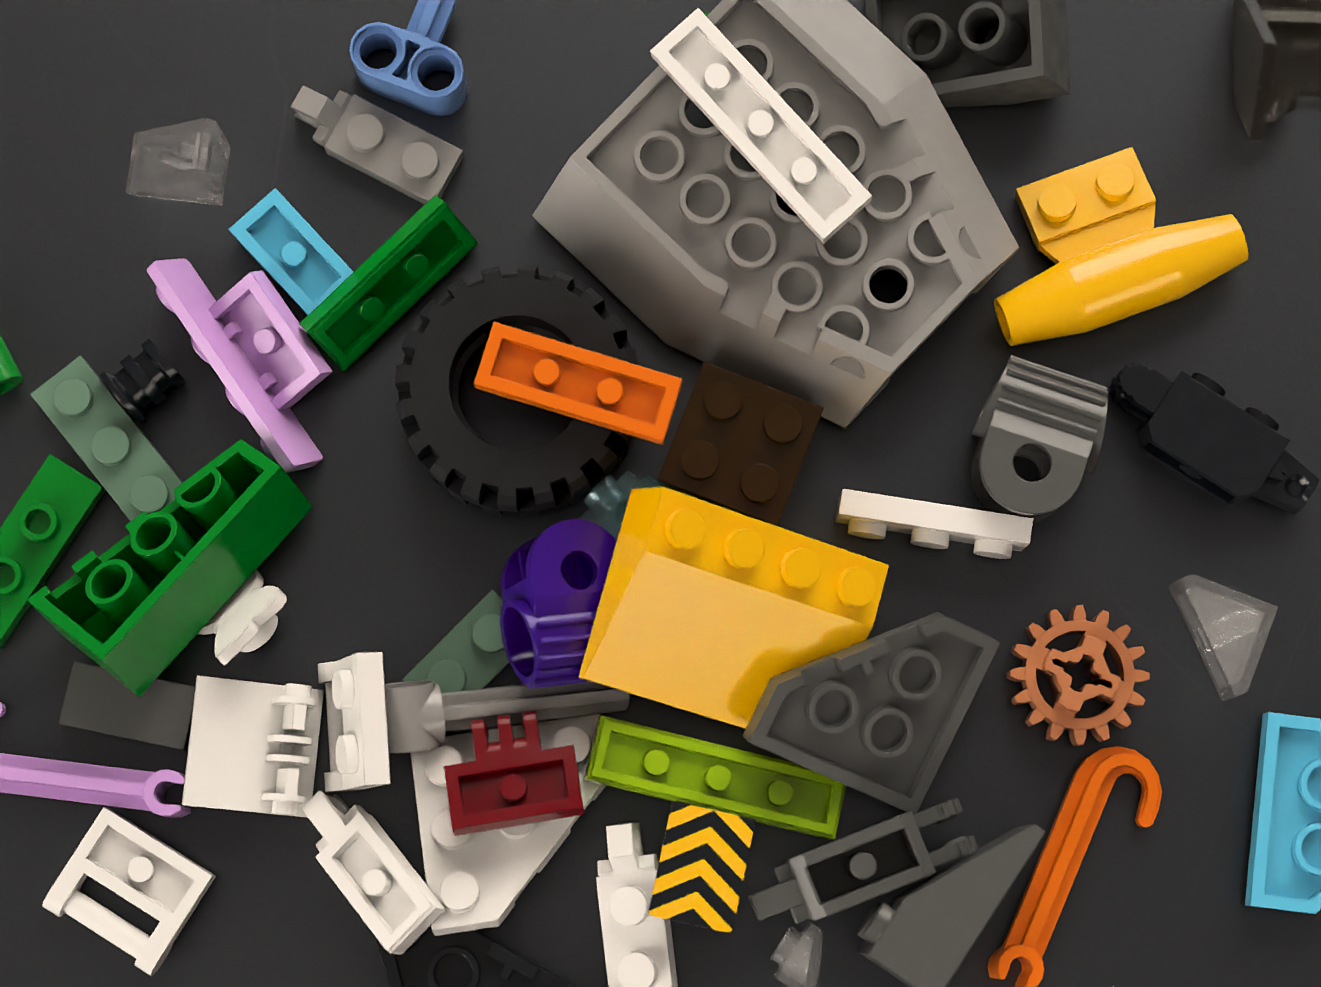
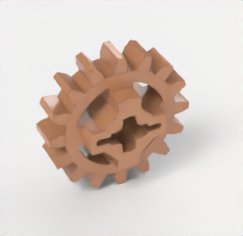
(1089, 650)

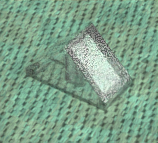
(180, 162)
(1226, 630)

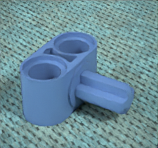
(417, 55)

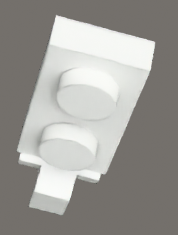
(372, 872)
(634, 941)

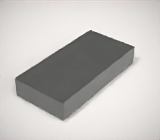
(106, 706)

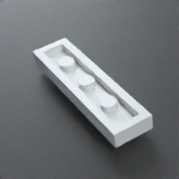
(761, 125)

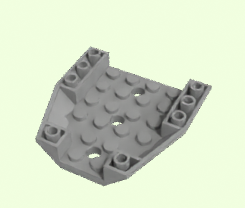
(735, 281)

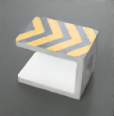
(701, 867)

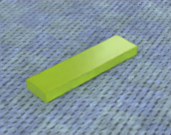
(714, 777)

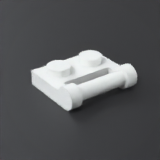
(356, 722)
(139, 871)

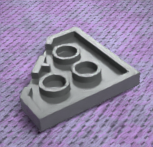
(877, 709)

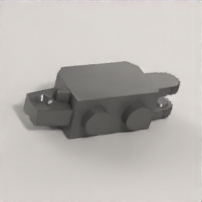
(860, 866)

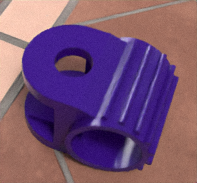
(552, 601)

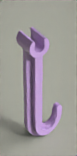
(89, 783)

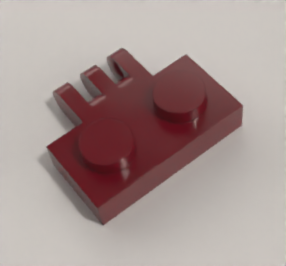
(512, 780)

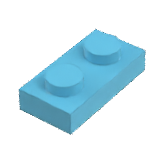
(290, 251)

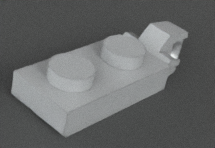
(379, 143)

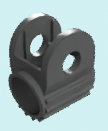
(1039, 417)

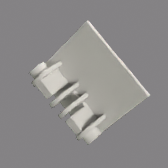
(252, 746)

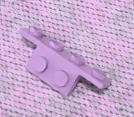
(254, 351)

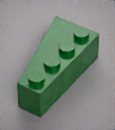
(175, 567)

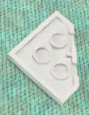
(487, 870)

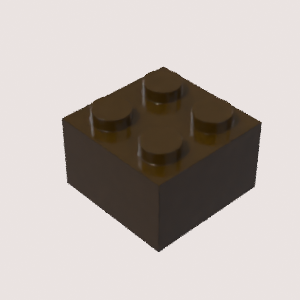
(740, 444)

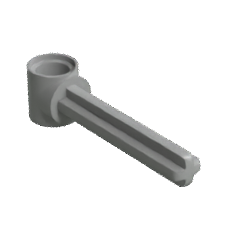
(422, 714)

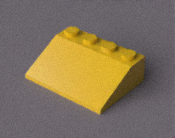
(719, 604)

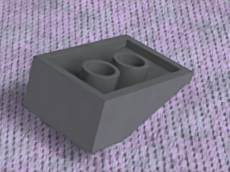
(981, 47)
(937, 921)

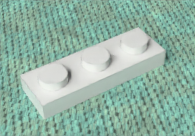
(933, 523)

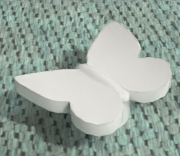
(245, 618)

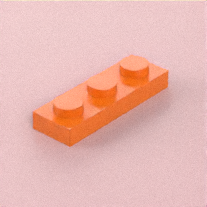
(578, 383)

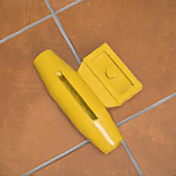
(1107, 252)

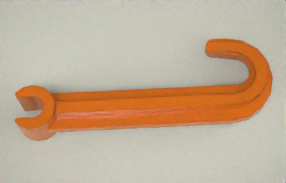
(1064, 854)

